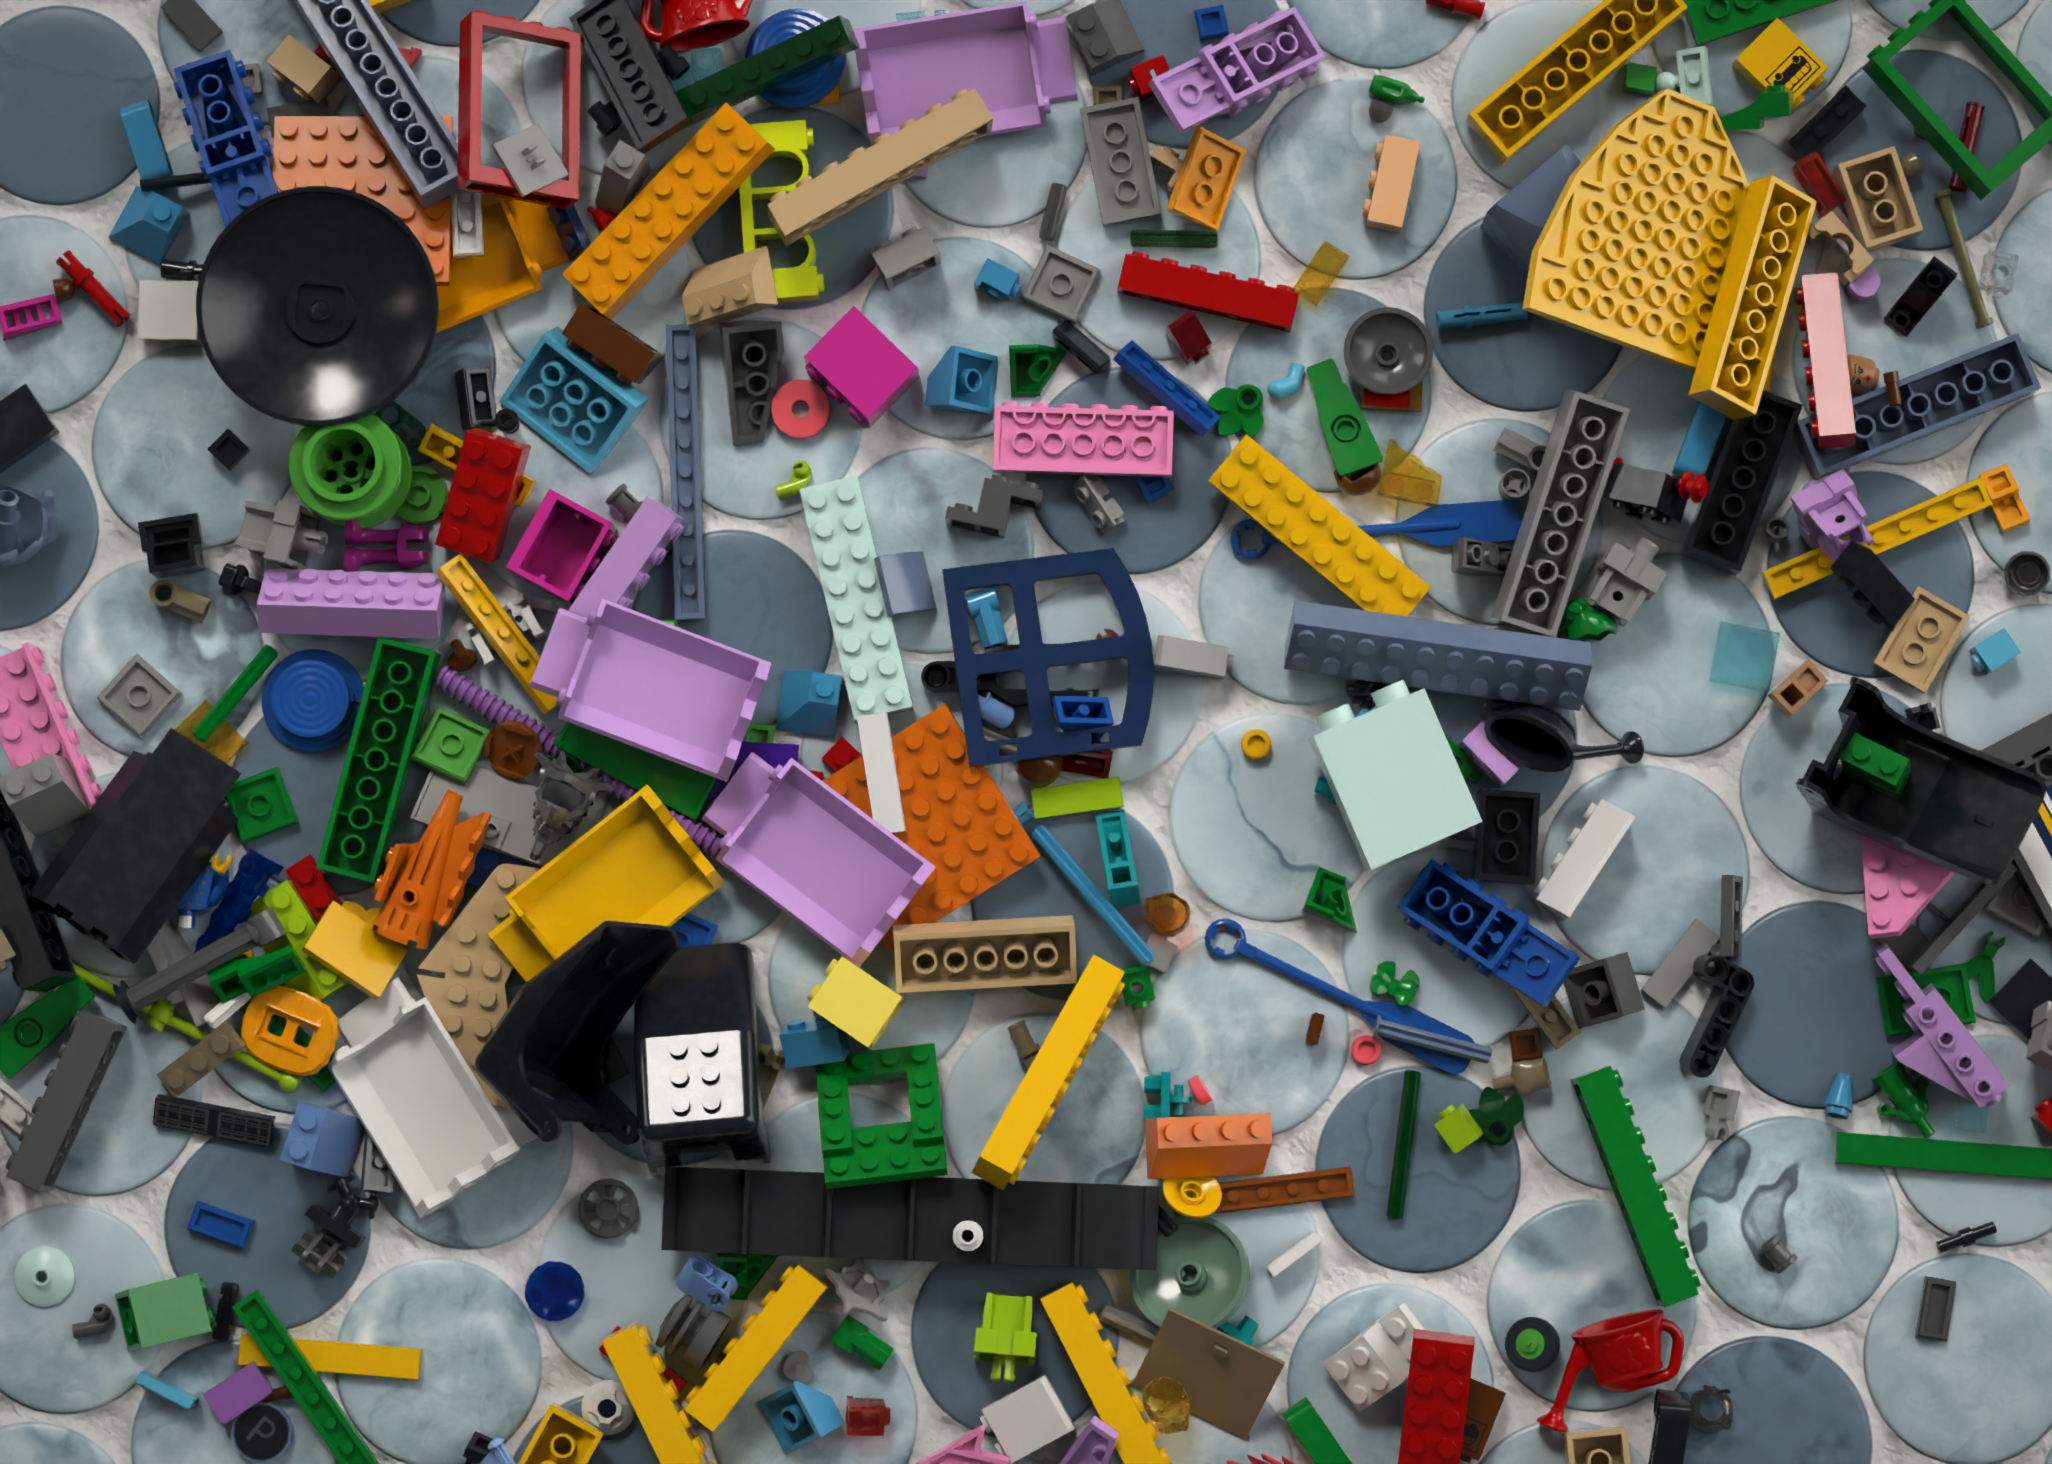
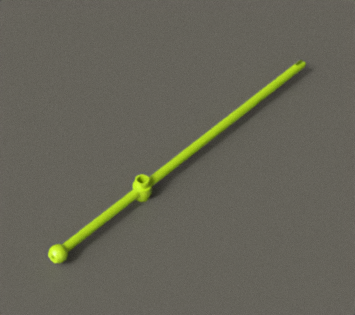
(162, 1015)

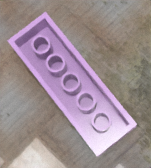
(631, 557)
(351, 603)

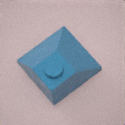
(149, 224)
(963, 382)
(810, 703)
(800, 1415)

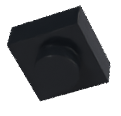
(229, 449)

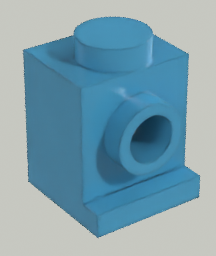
(998, 281)

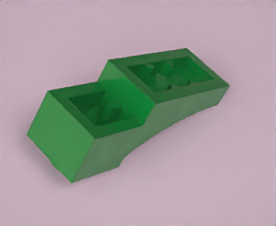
(1771, 103)
(255, 973)

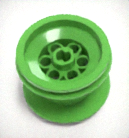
(370, 504)

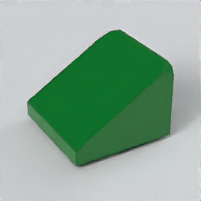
(1640, 79)

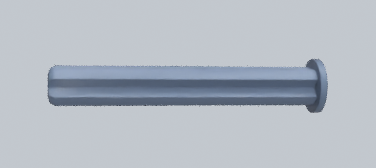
(1431, 1040)

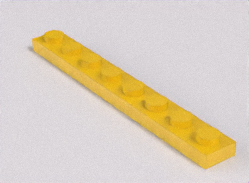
(1886, 535)

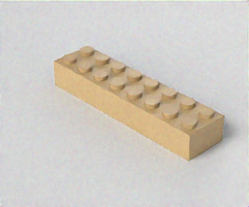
(879, 166)

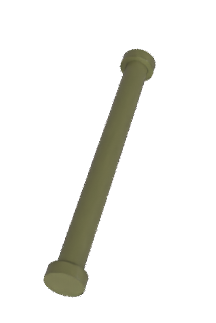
(1963, 258)

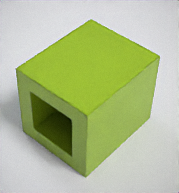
(1457, 1127)

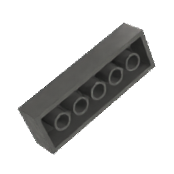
(65, 1100)

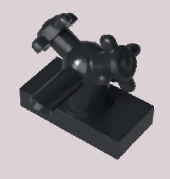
(344, 1212)

